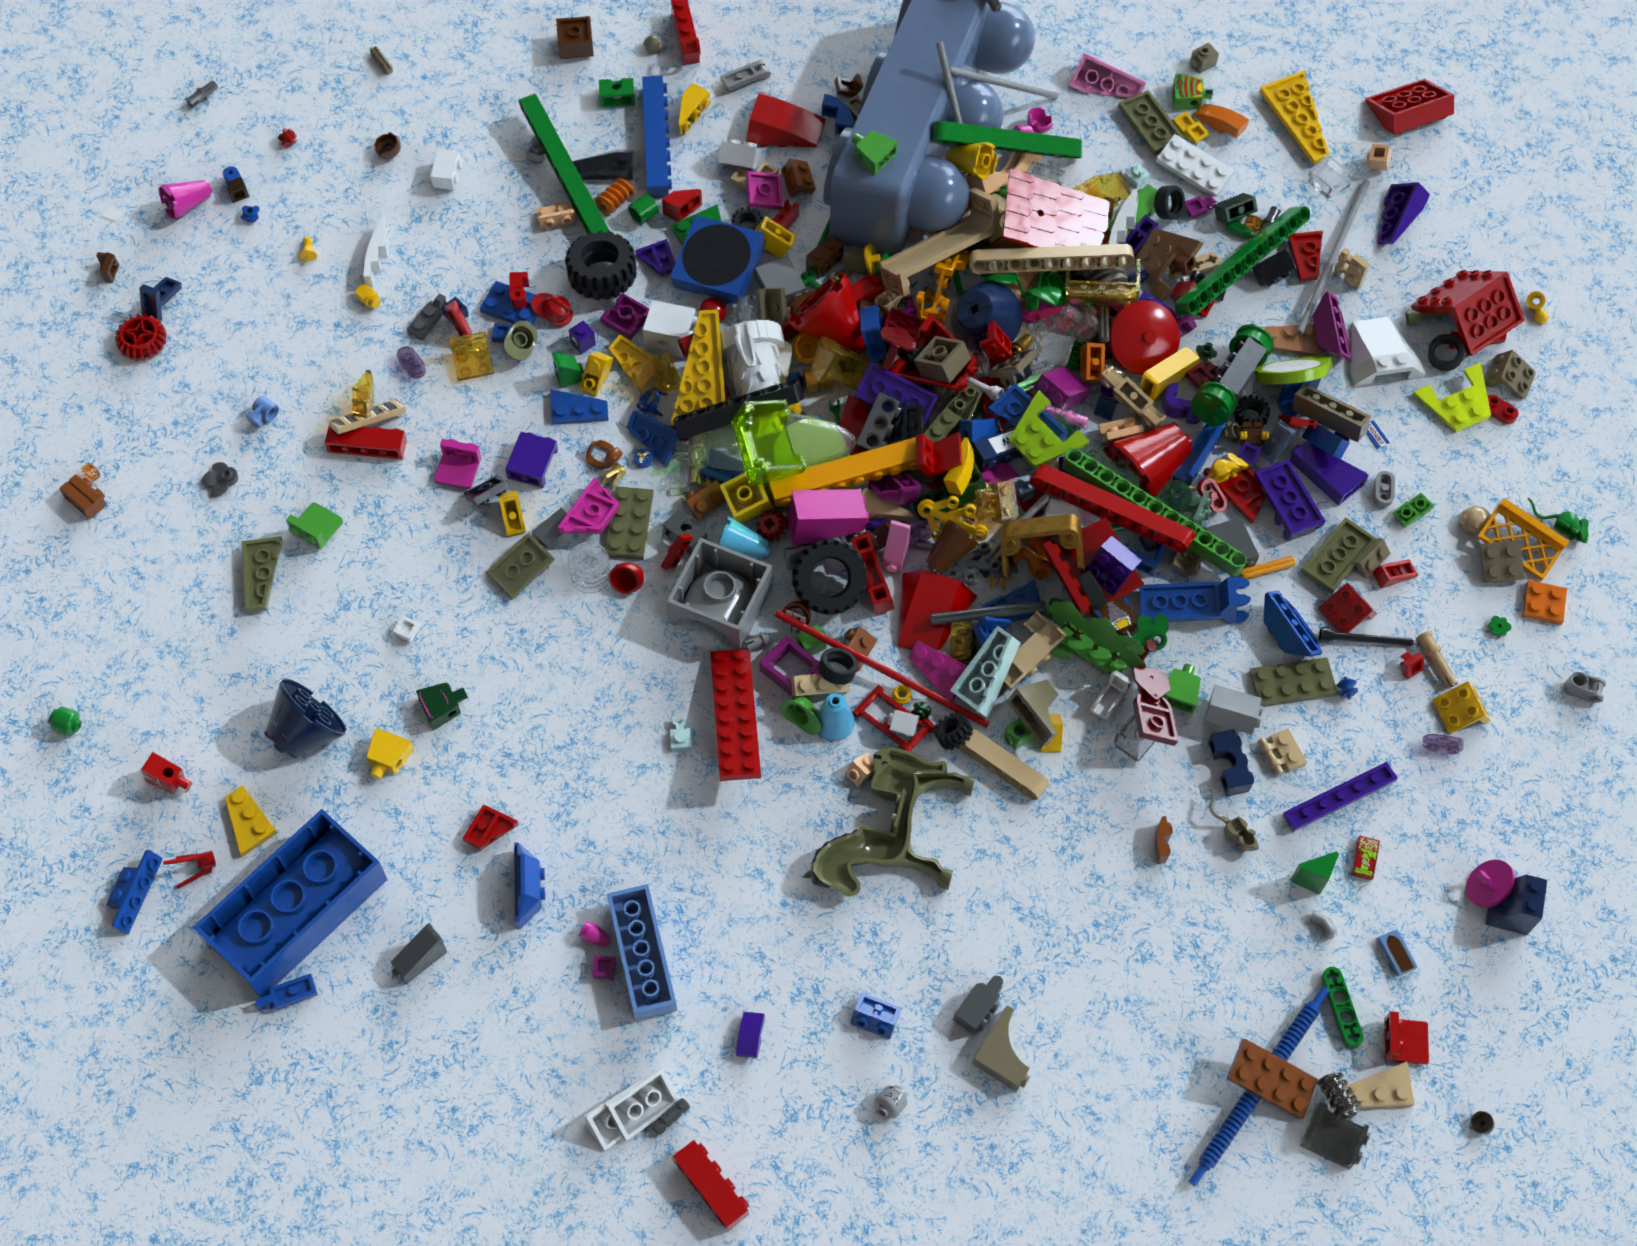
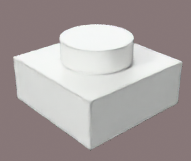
(406, 628)

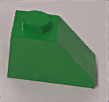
(567, 369)

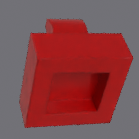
(1412, 664)

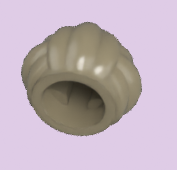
(653, 44)

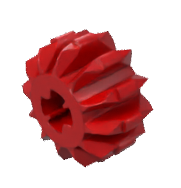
(777, 519)

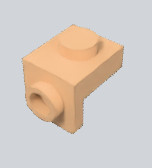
(860, 769)

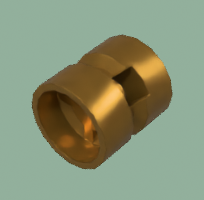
(811, 383)

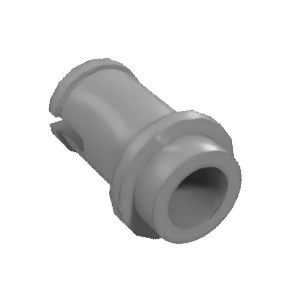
(757, 641)

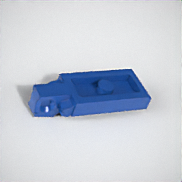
(287, 993)

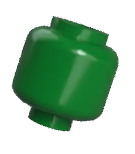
(64, 721)

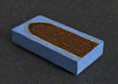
(1397, 952)

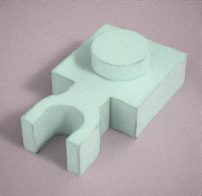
(680, 737)

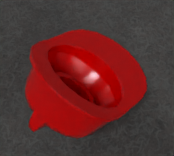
(552, 308)

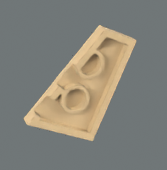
(1385, 1089)

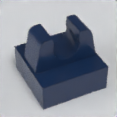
(1105, 407)

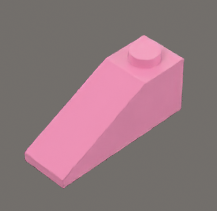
(896, 547)

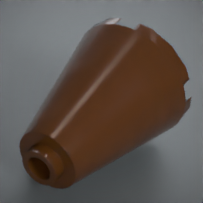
(949, 547)

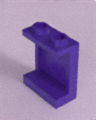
(531, 459)

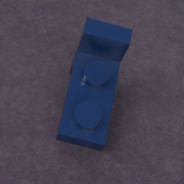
(154, 298)

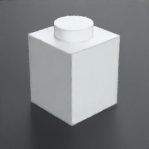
(903, 722)

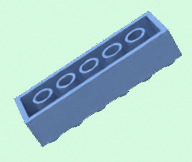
(642, 952)

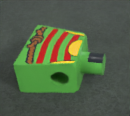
(1189, 92)

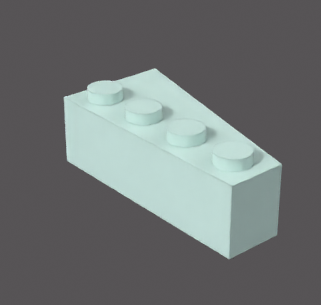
(987, 671)

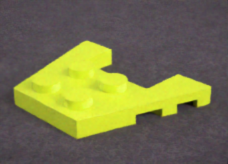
(1461, 408)

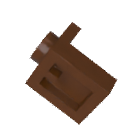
(109, 266)

